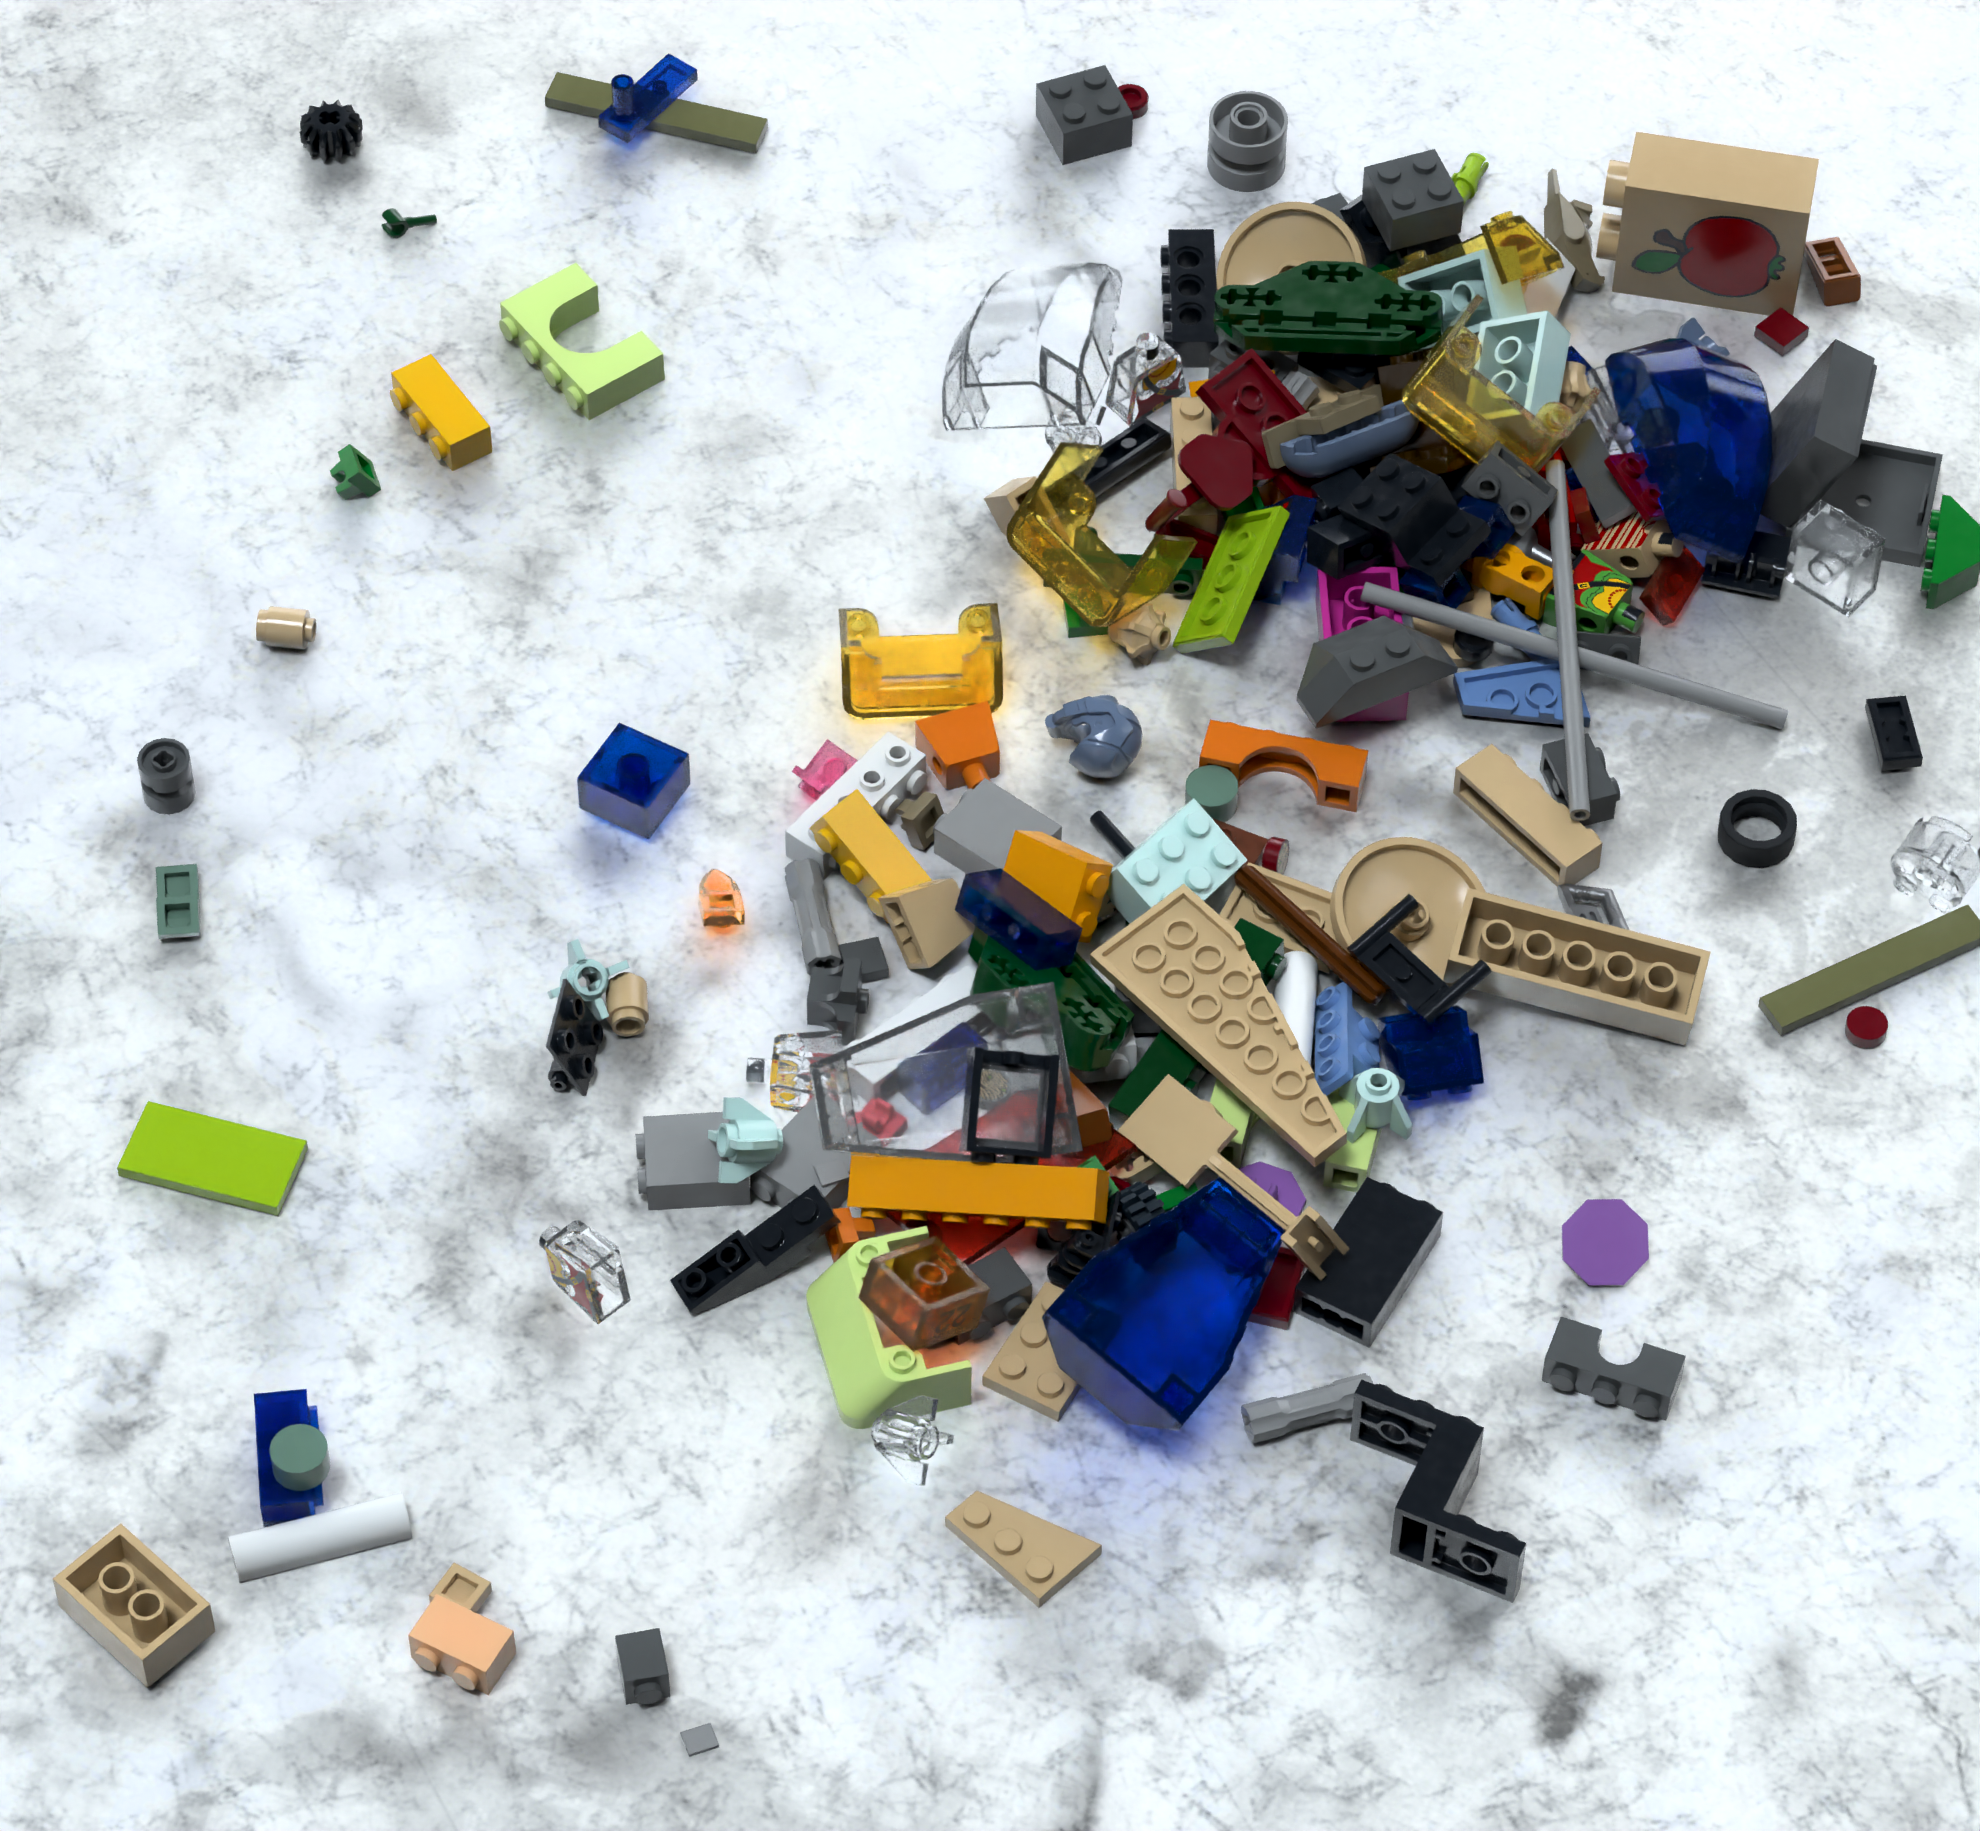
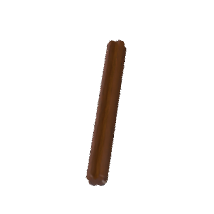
(1310, 934)

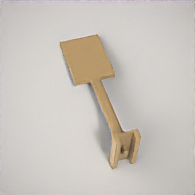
(1189, 1137)

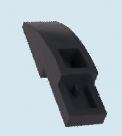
(758, 1257)

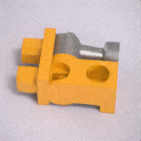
(1518, 572)

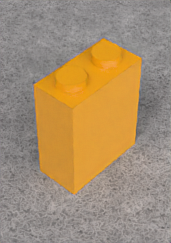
(1061, 876)

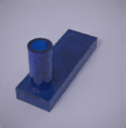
(640, 103)

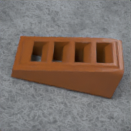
(1833, 275)
(1091, 1114)

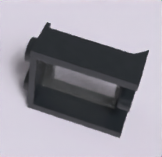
(1009, 1105)

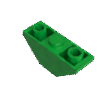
(1952, 554)

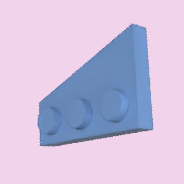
(1514, 692)

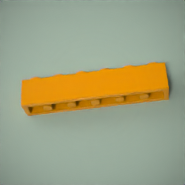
(978, 1190)

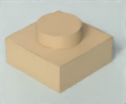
(463, 1588)

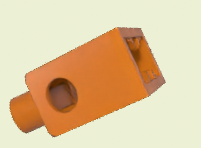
(960, 745)

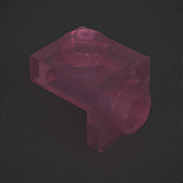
(823, 769)

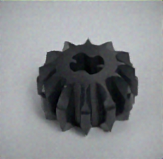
(331, 130)

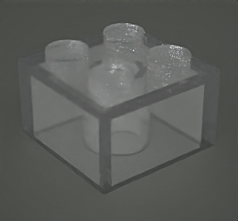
(1834, 558)

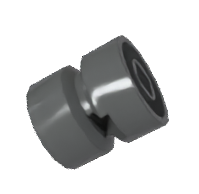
(166, 776)

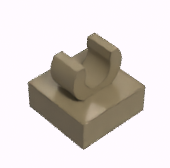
(920, 818)

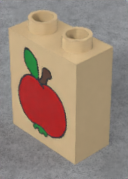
(1708, 223)

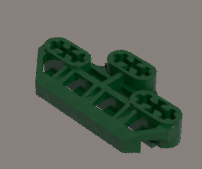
(1328, 311)
(1085, 1003)

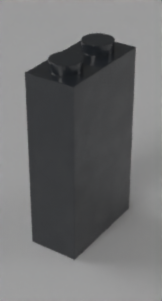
(1387, 1245)

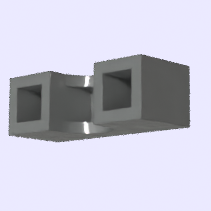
(1643, 1385)

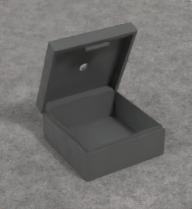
(1825, 458)

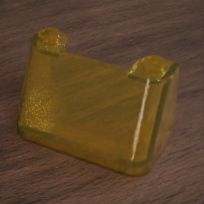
(920, 672)

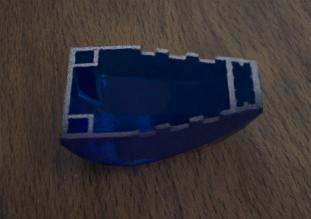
(1703, 438)
(1165, 1307)

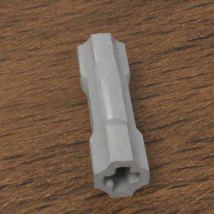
(813, 920)
(1277, 1416)

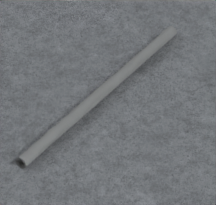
(1568, 645)
(1588, 659)

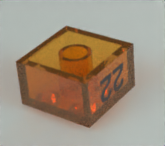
(924, 1293)

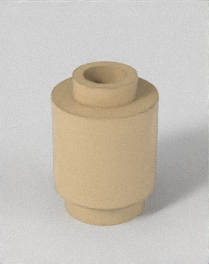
(285, 627)
(627, 1004)

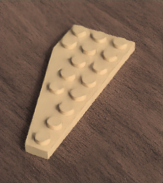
(1210, 997)

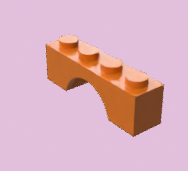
(1329, 769)

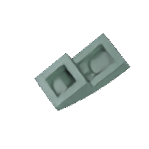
(178, 901)

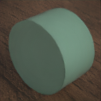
(1214, 790)
(300, 1457)

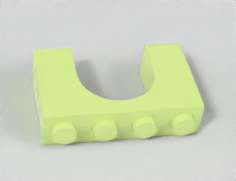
(587, 380)
(1343, 1169)

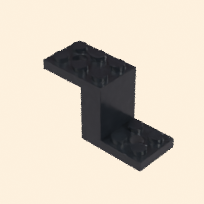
(1427, 1514)

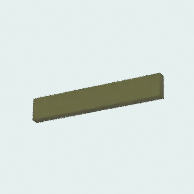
(679, 119)
(1872, 970)

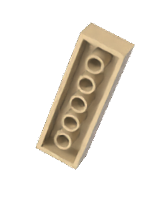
(1579, 966)

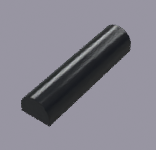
(1127, 454)

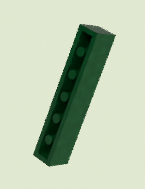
(1169, 1057)

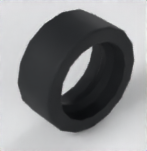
(1757, 804)

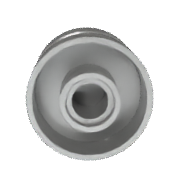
(1247, 141)

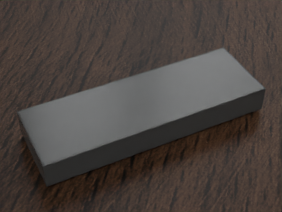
(1587, 455)

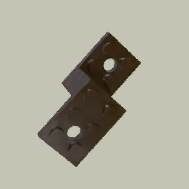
(1426, 446)

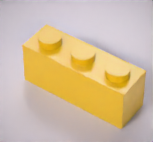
(440, 412)
(867, 850)

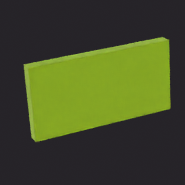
(1230, 580)
(212, 1158)

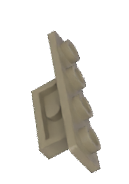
(1322, 420)

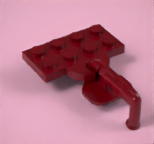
(1234, 459)

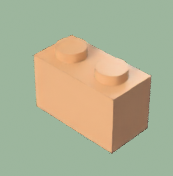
(461, 1645)

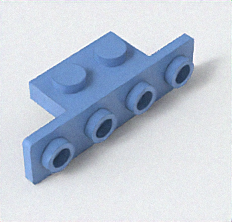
(1343, 1039)

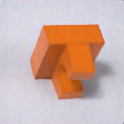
(848, 1232)

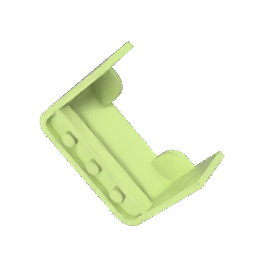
(859, 1369)

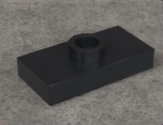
(1893, 732)

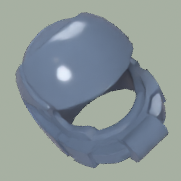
(1106, 741)

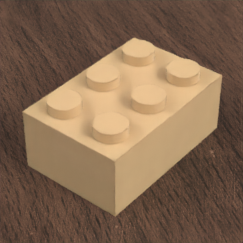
(134, 1605)

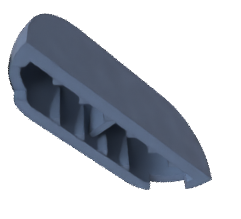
(1352, 444)

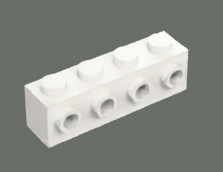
(882, 775)

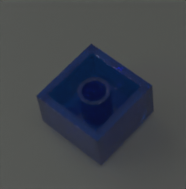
(633, 780)

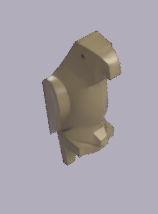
(1567, 229)

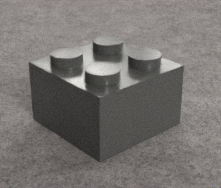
(1084, 114)
(1412, 200)

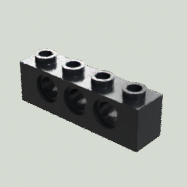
(1191, 294)

